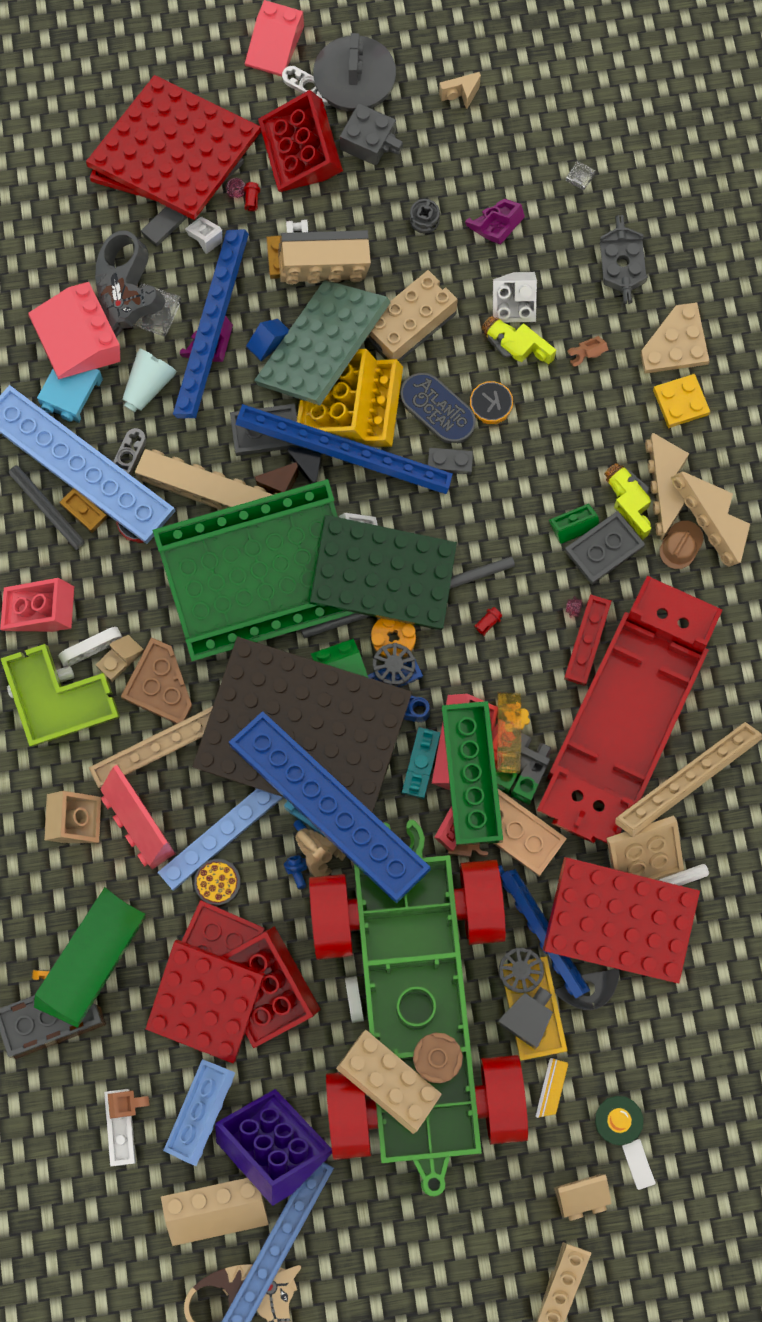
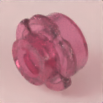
(235, 183)
(574, 607)

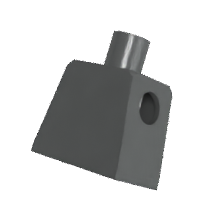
(528, 1017)

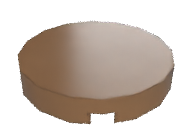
(437, 1058)

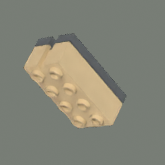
(324, 256)
(412, 318)

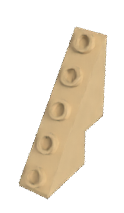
(664, 463)
(711, 511)
(563, 1283)

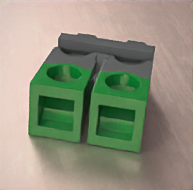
(531, 770)

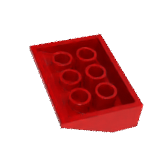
(300, 143)
(284, 994)

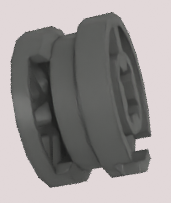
(424, 216)

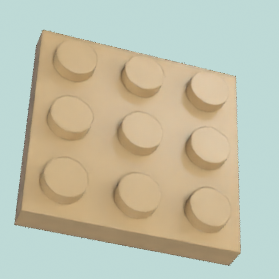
(651, 852)

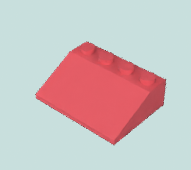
(75, 332)
(136, 819)

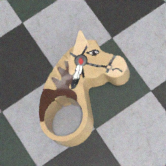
(275, 1302)

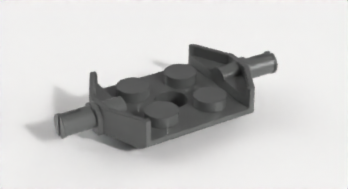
(626, 245)

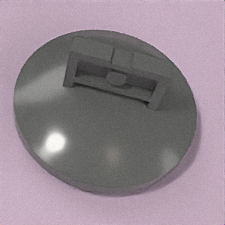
(354, 72)

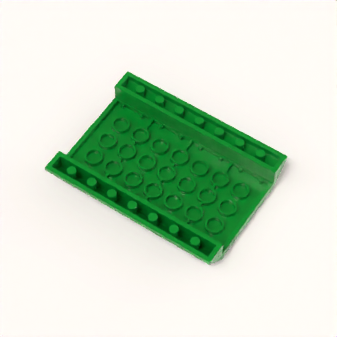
(247, 569)

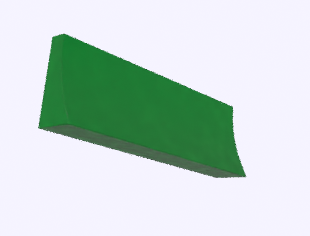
(472, 773)
(88, 959)

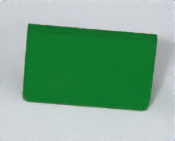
(574, 523)

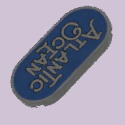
(438, 408)

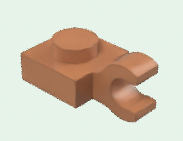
(590, 348)
(124, 1104)

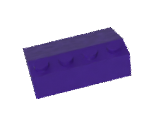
(272, 1145)

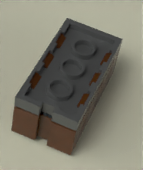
(31, 1030)

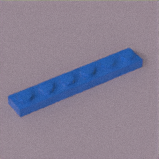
(538, 925)

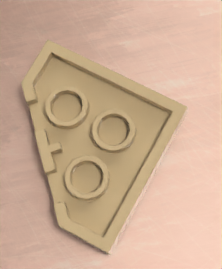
(677, 342)

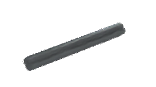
(46, 507)

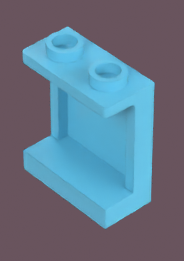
(68, 394)

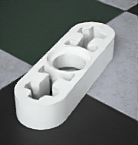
(293, 83)
(89, 646)

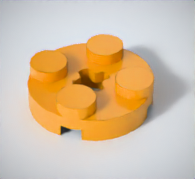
(380, 636)

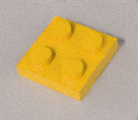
(681, 400)

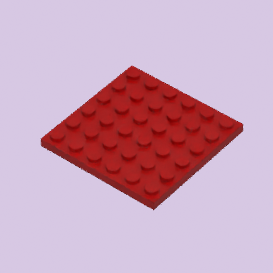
(174, 147)

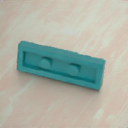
(421, 763)

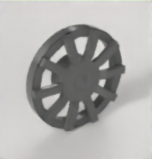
(394, 664)
(521, 970)

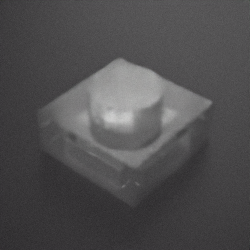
(580, 175)

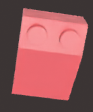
(274, 37)
(38, 606)

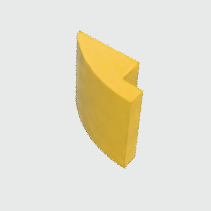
(360, 403)

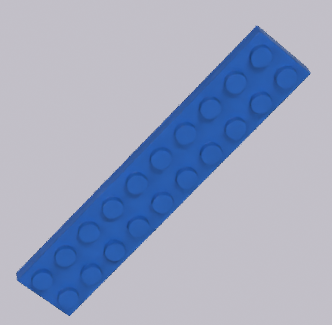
(330, 807)

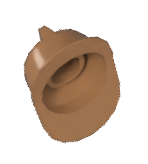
(681, 544)

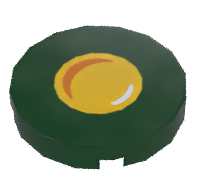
(619, 1120)

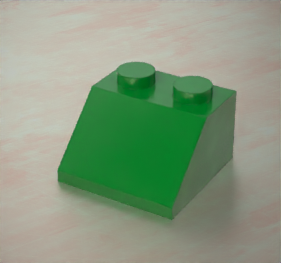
(342, 656)

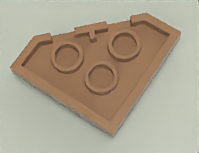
(159, 684)

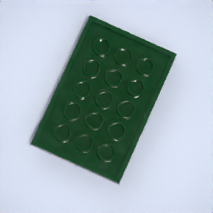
(383, 572)

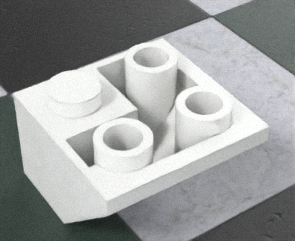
(515, 297)

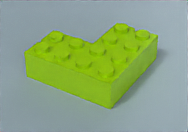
(46, 706)

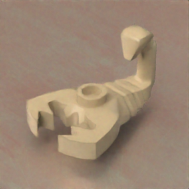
(317, 851)

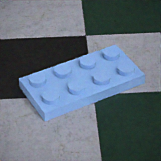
(199, 1112)

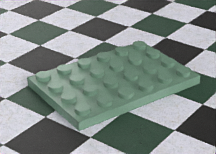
(322, 342)

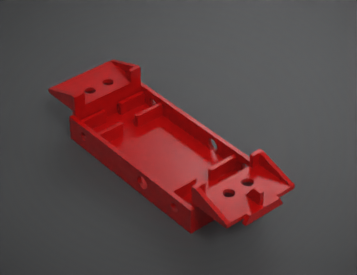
(629, 711)

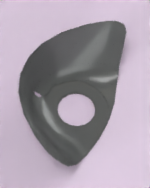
(605, 985)

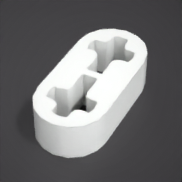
(354, 999)

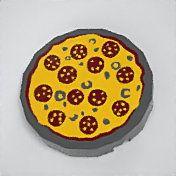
(217, 882)

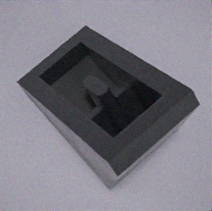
(308, 462)

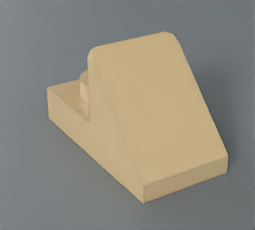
(463, 86)
(120, 656)

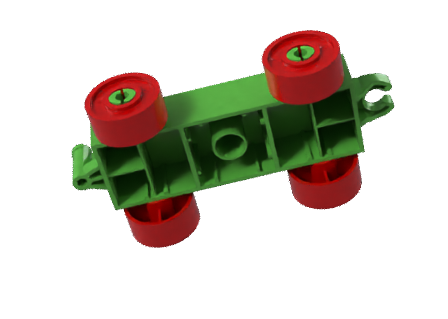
(417, 991)

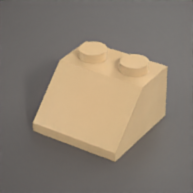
(72, 817)
(583, 1196)

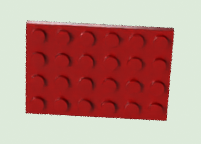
(621, 920)

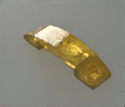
(509, 732)

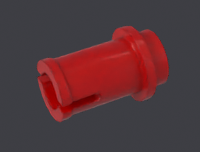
(251, 198)
(488, 621)

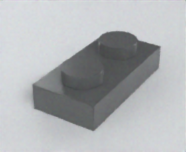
(451, 460)

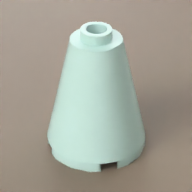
(146, 380)

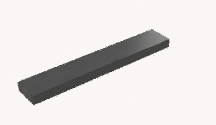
(168, 220)

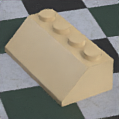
(213, 1211)

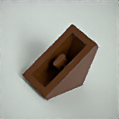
(278, 479)

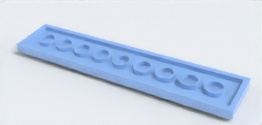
(81, 466)

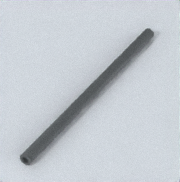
(456, 580)

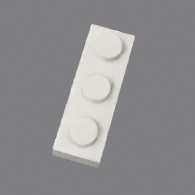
(120, 1137)

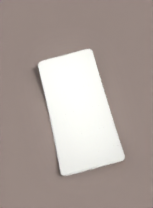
(638, 1164)

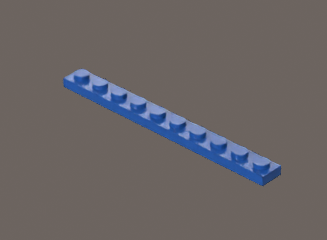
(210, 324)
(344, 449)

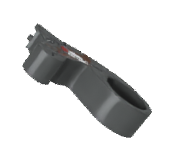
(118, 287)

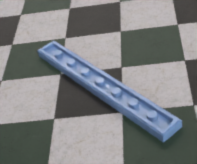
(277, 1247)

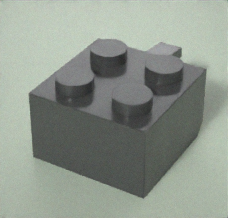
(369, 135)

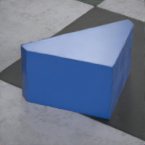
(267, 338)

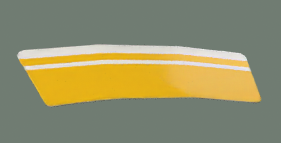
(552, 1088)

